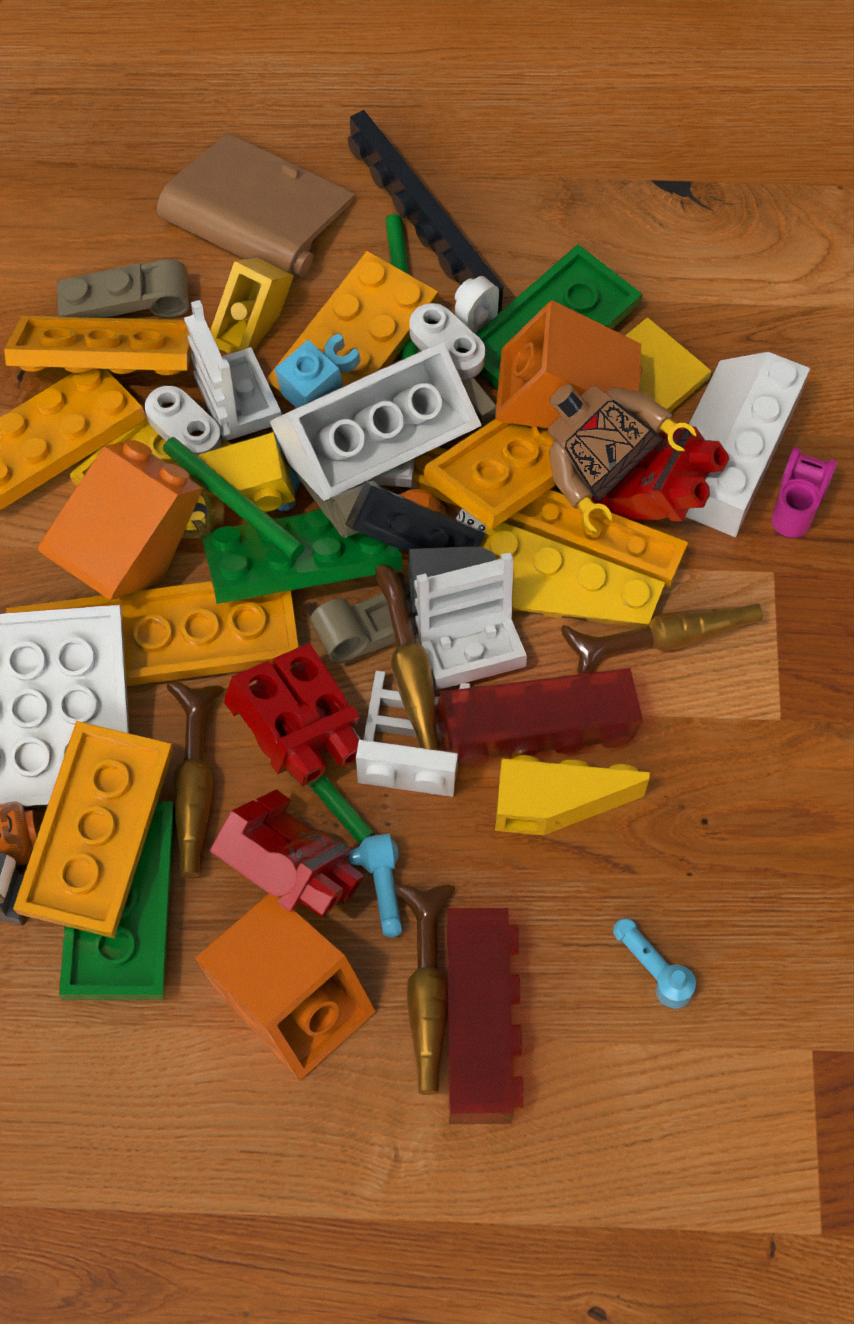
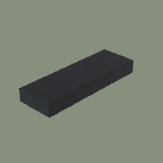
(407, 523)

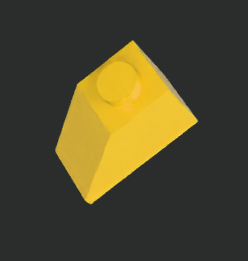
(249, 304)
(256, 470)

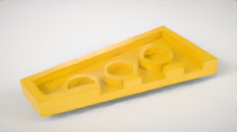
(572, 583)

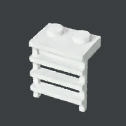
(229, 383)
(468, 623)
(397, 764)

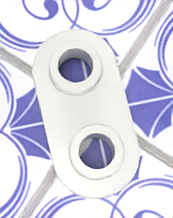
(476, 302)
(453, 333)
(182, 419)

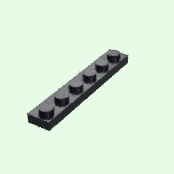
(415, 202)

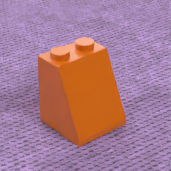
(557, 351)
(122, 520)
(287, 984)

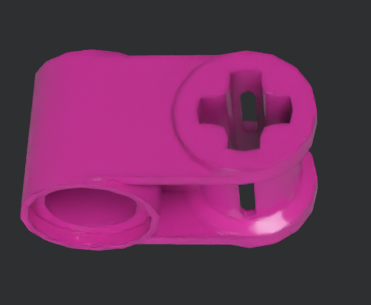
(802, 487)

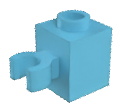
(313, 374)

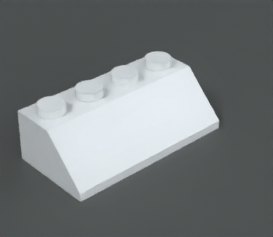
(748, 414)
(376, 422)

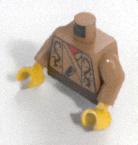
(602, 441)

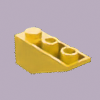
(551, 796)

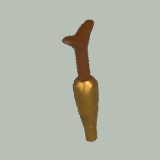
(664, 632)
(409, 661)
(193, 776)
(427, 985)

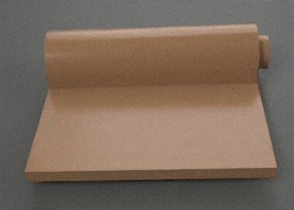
(253, 204)

